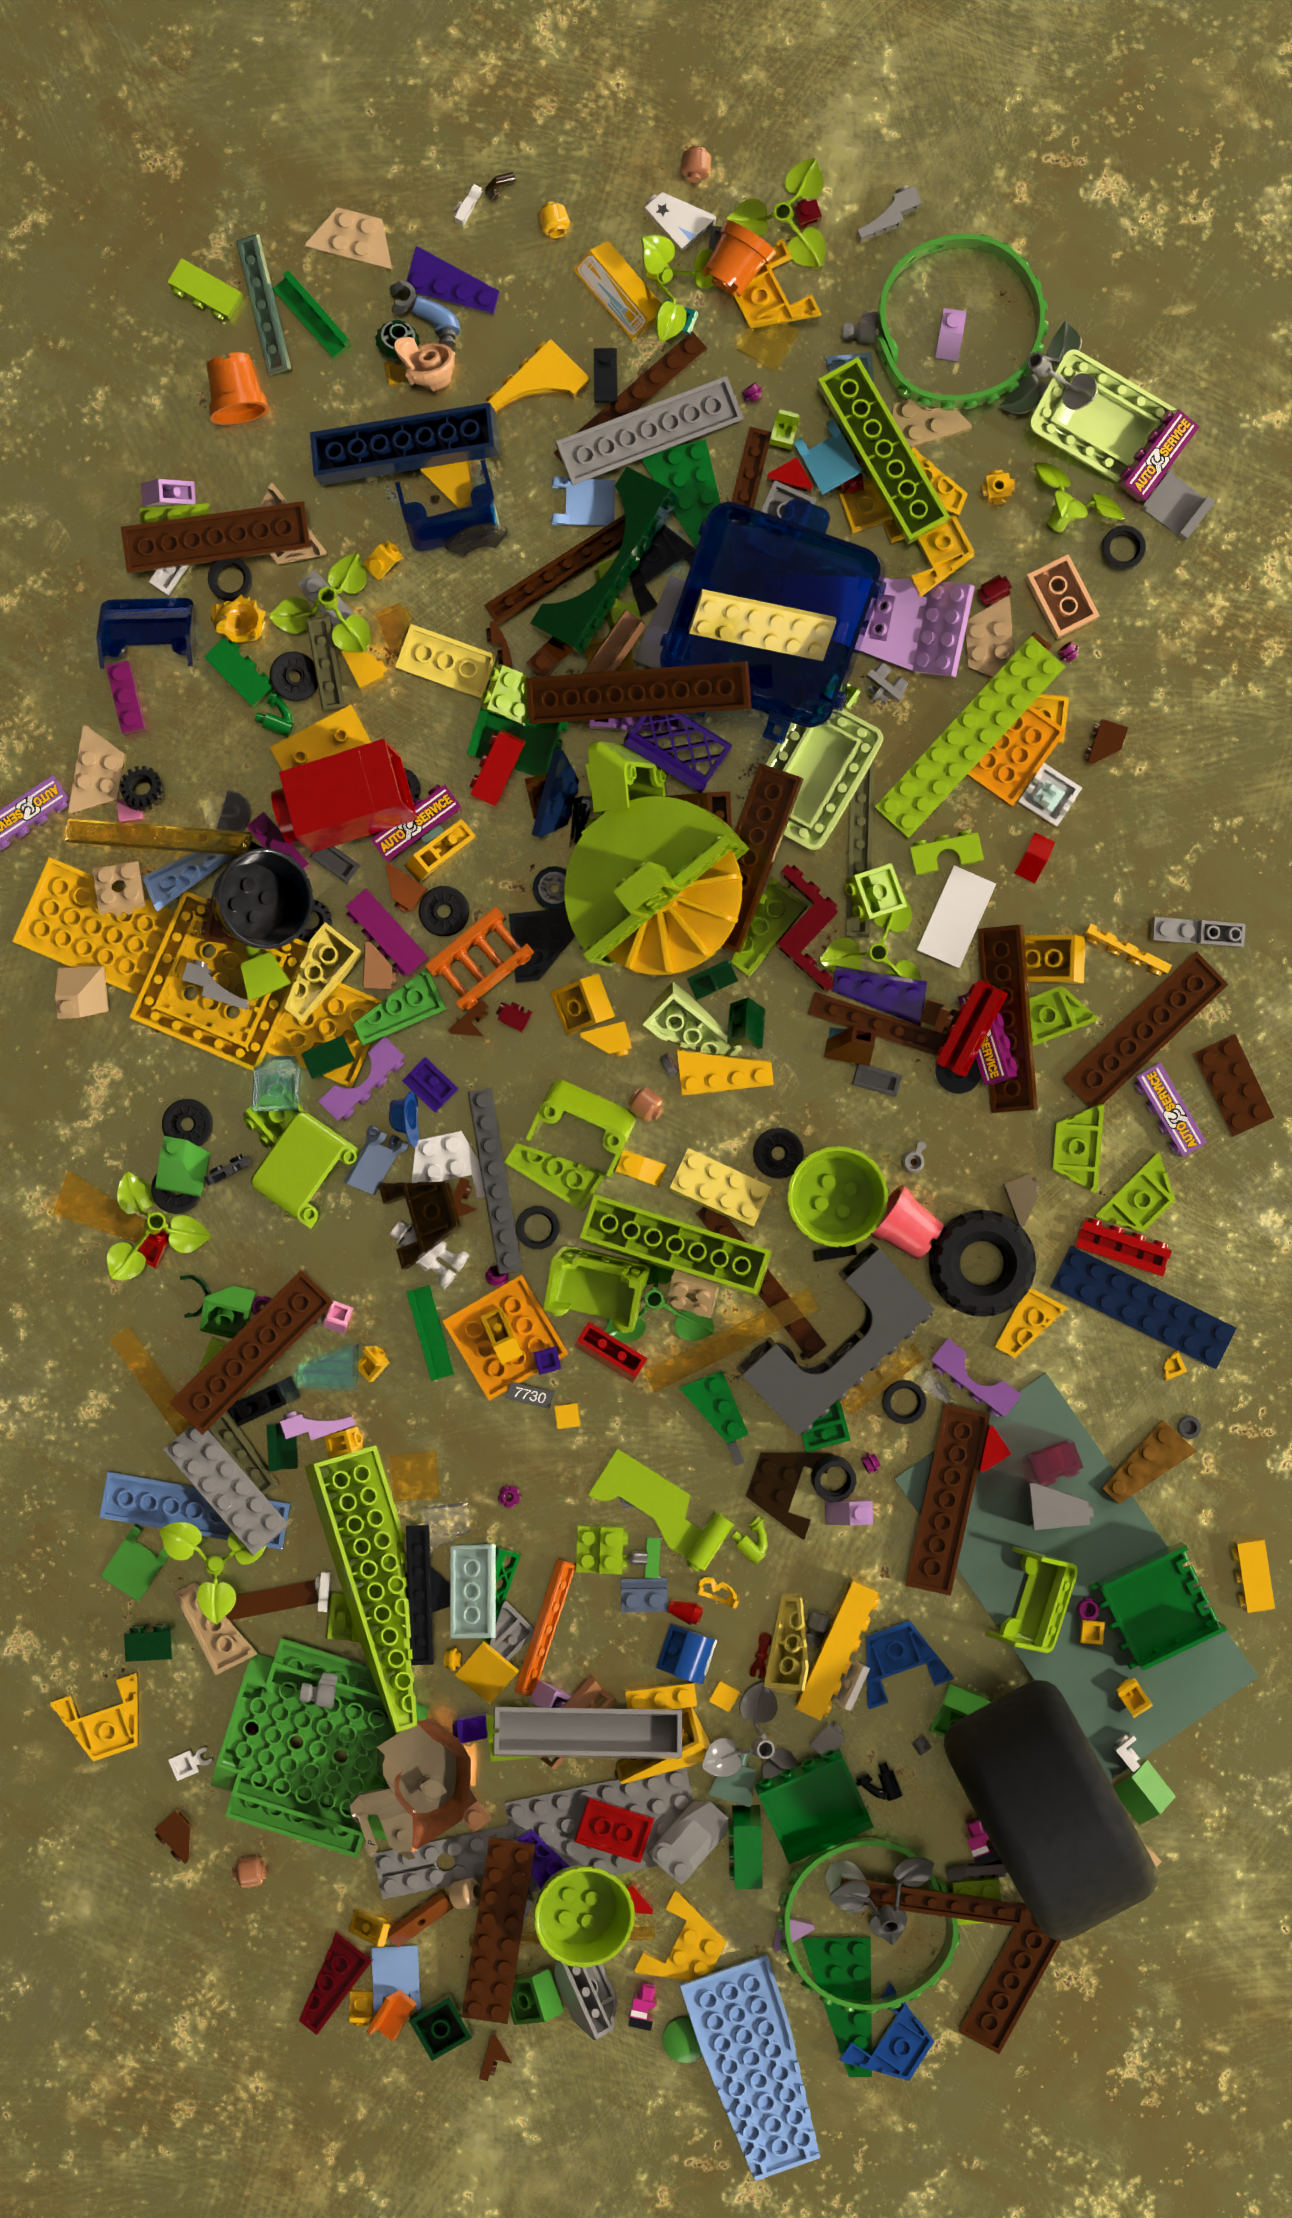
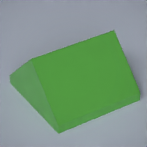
(1144, 1793)

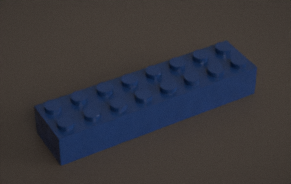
(405, 443)

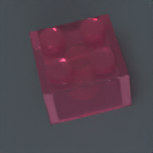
(1055, 1462)

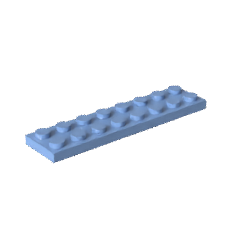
(162, 1503)

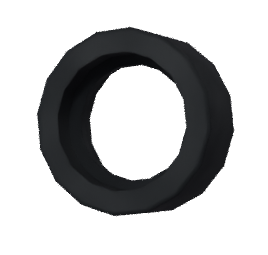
(1126, 530)
(212, 579)
(537, 1244)
(886, 1402)
(826, 1463)

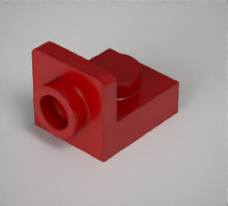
(154, 1247)

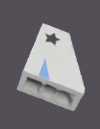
(678, 219)

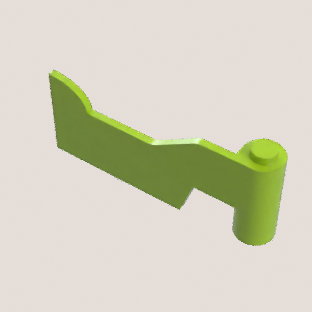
(665, 1504)

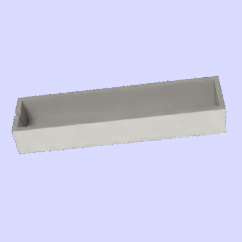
(587, 1733)

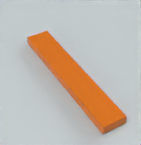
(545, 1627)

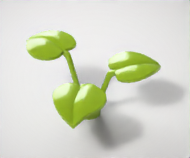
(804, 181)
(655, 256)
(1069, 508)
(345, 576)
(845, 950)
(185, 1236)
(213, 1598)

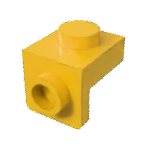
(382, 559)
(372, 1362)
(1133, 1697)

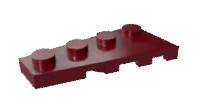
(339, 1974)

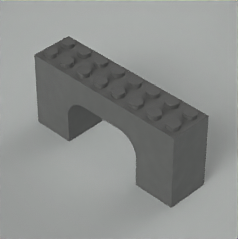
(891, 1314)

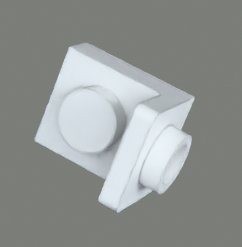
(1128, 1756)

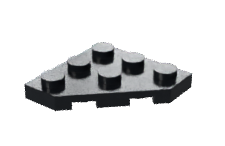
(547, 935)

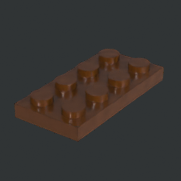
(1233, 1085)

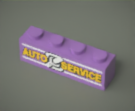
(31, 809)
(1170, 1110)

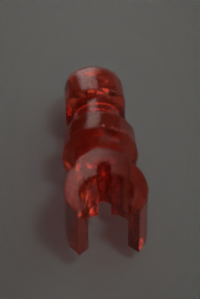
(764, 1641)

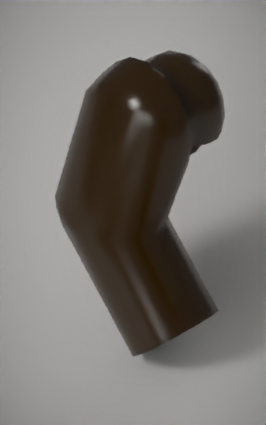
(497, 182)

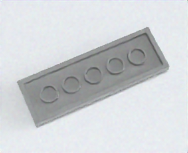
(226, 1488)

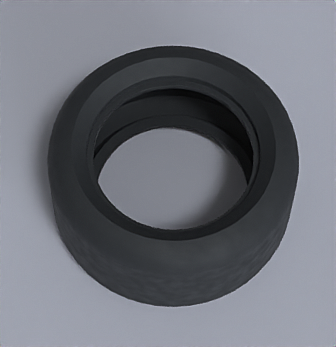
(1050, 1810)

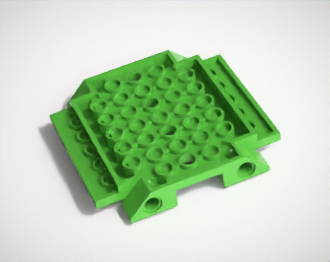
(304, 1788)

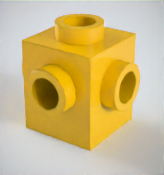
(992, 493)

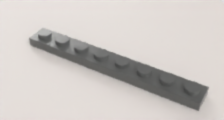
(494, 1181)

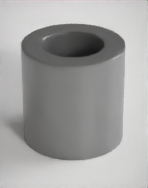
(921, 1745)

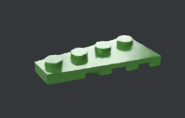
(403, 1008)

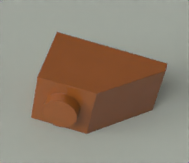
(404, 889)

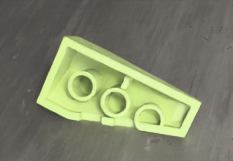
(682, 1020)

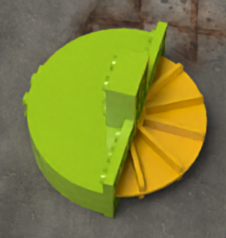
(654, 886)

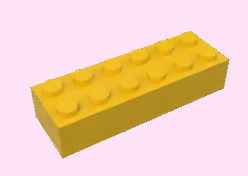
(836, 1647)

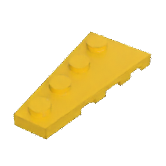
(1115, 947)
(721, 1072)

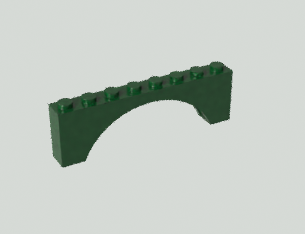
(578, 618)

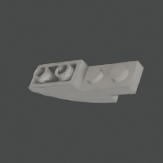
(1197, 932)

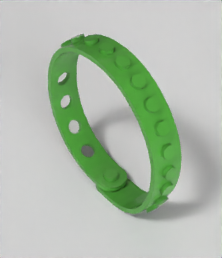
(888, 348)
(892, 2001)

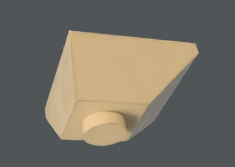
(81, 991)

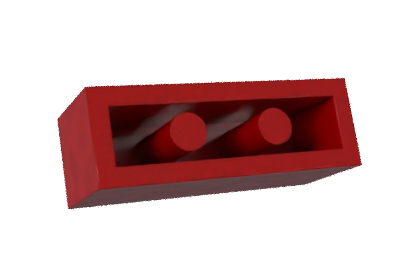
(497, 767)
(610, 1352)

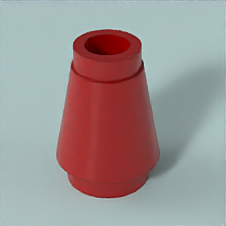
(686, 1611)

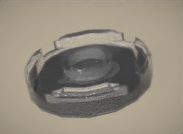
(235, 811)

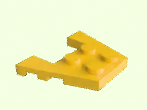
(764, 300)
(943, 548)
(108, 1729)
(694, 1949)

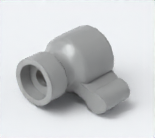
(864, 331)
(913, 1160)
(817, 1624)
(323, 1693)

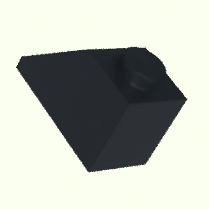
(605, 375)

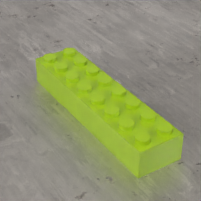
(883, 450)
(675, 1245)

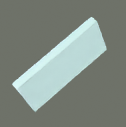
(472, 1591)

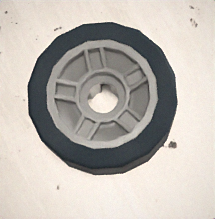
(542, 884)

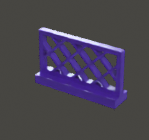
(670, 762)

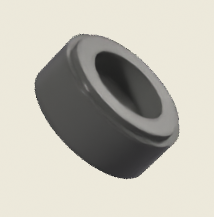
(669, 1065)
(1189, 1427)

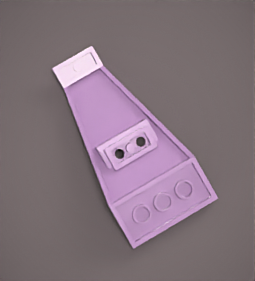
(920, 631)

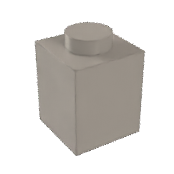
(827, 1738)

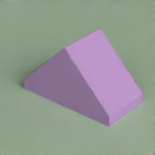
(798, 1928)

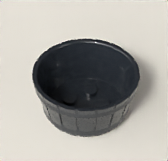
(263, 899)

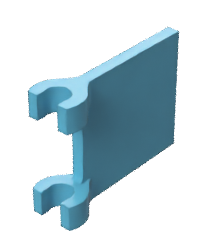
(830, 461)

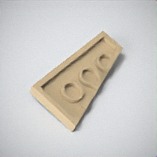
(220, 1642)

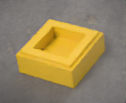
(567, 1416)
(1092, 1632)
(724, 1696)

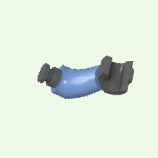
(441, 318)

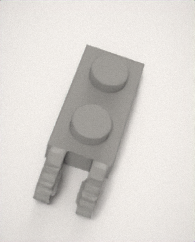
(959, 1871)

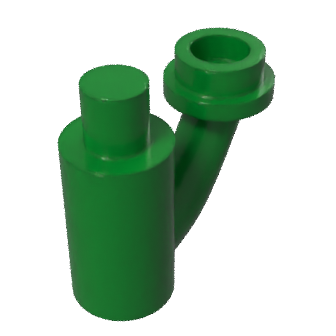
(274, 723)

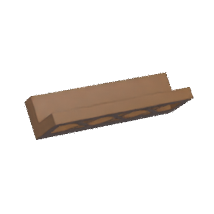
(616, 644)
(585, 1697)

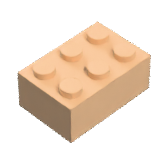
(1062, 597)

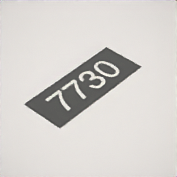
(529, 1395)

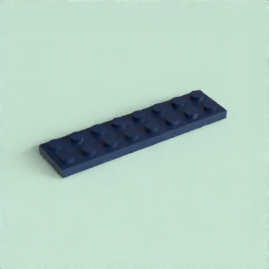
(1143, 1307)

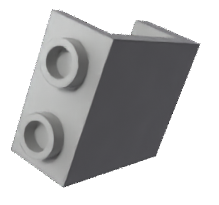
(1177, 505)

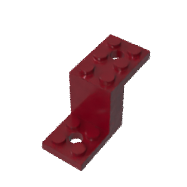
(807, 927)

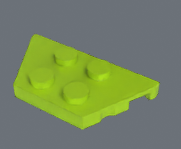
(1057, 1014)
(1079, 1146)
(1141, 1198)

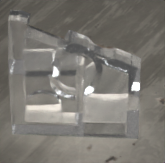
(935, 1386)
(446, 1522)

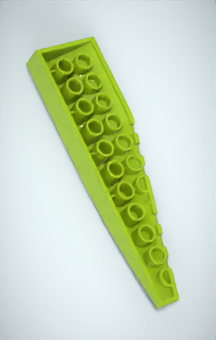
(370, 1565)

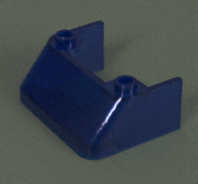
(433, 531)
(146, 623)

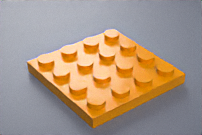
(1018, 755)
(530, 1328)

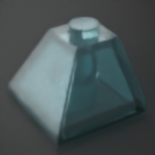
(276, 1084)

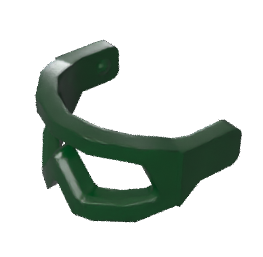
(205, 1287)

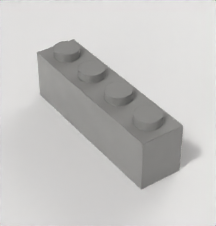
(650, 650)

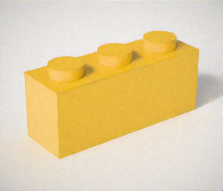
(1253, 1575)
(662, 1696)

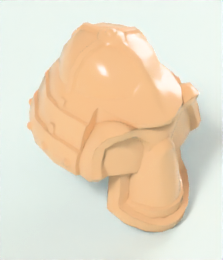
(426, 364)

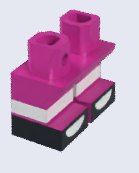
(977, 1844)
(639, 2008)

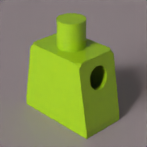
(262, 974)

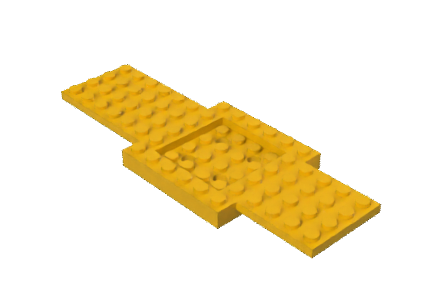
(149, 956)

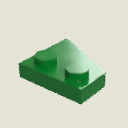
(827, 1430)

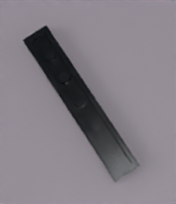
(420, 1594)

